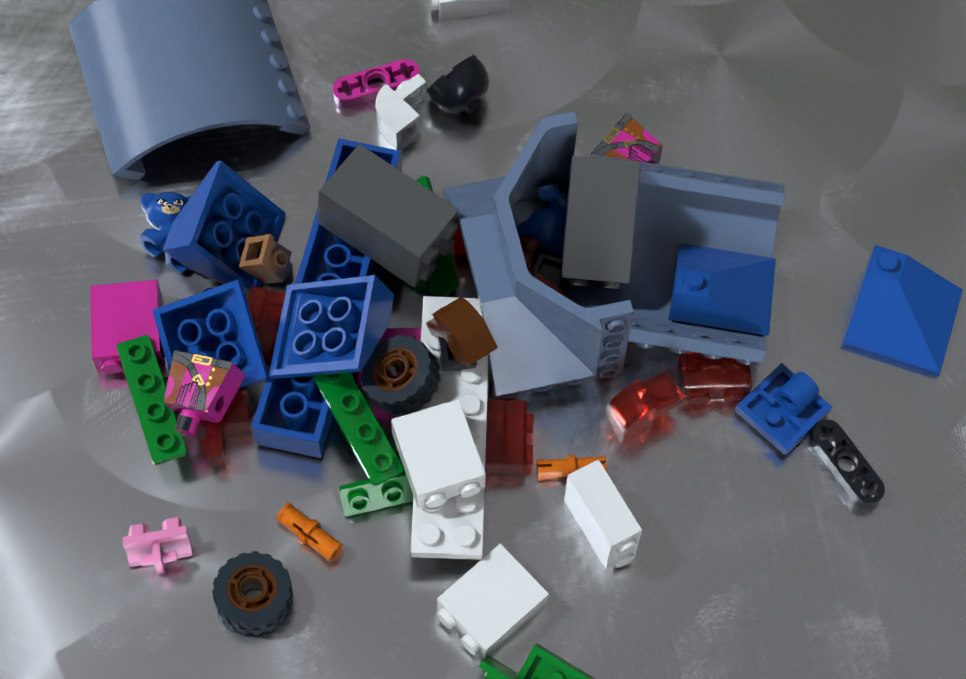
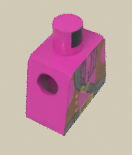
(630, 142)
(200, 389)

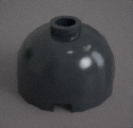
(461, 87)

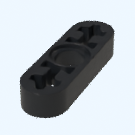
(845, 478)

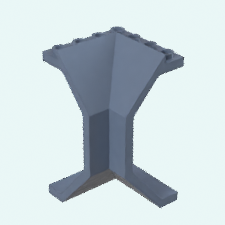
(537, 330)

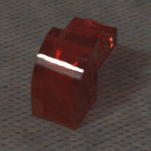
(638, 404)
(234, 423)

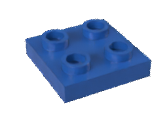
(784, 407)

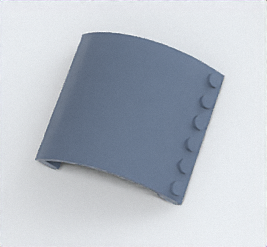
(181, 70)
(698, 211)

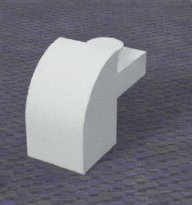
(396, 112)

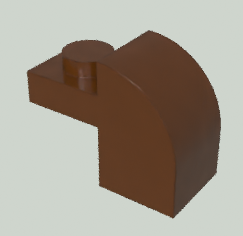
(463, 331)

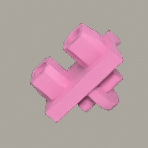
(157, 547)

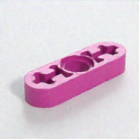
(369, 95)

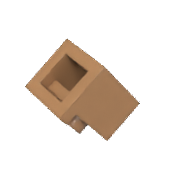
(273, 261)

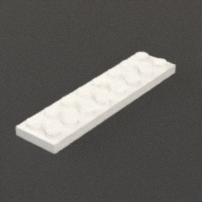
(457, 525)

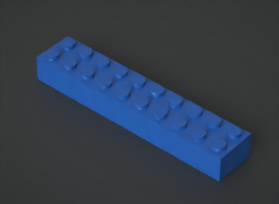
(292, 409)

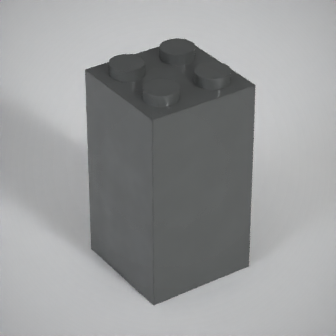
(387, 216)
(599, 221)

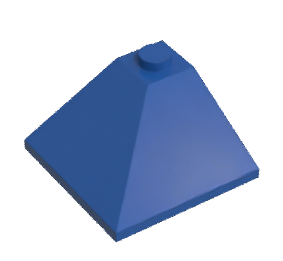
(215, 226)
(723, 289)
(903, 312)
(214, 326)
(330, 326)

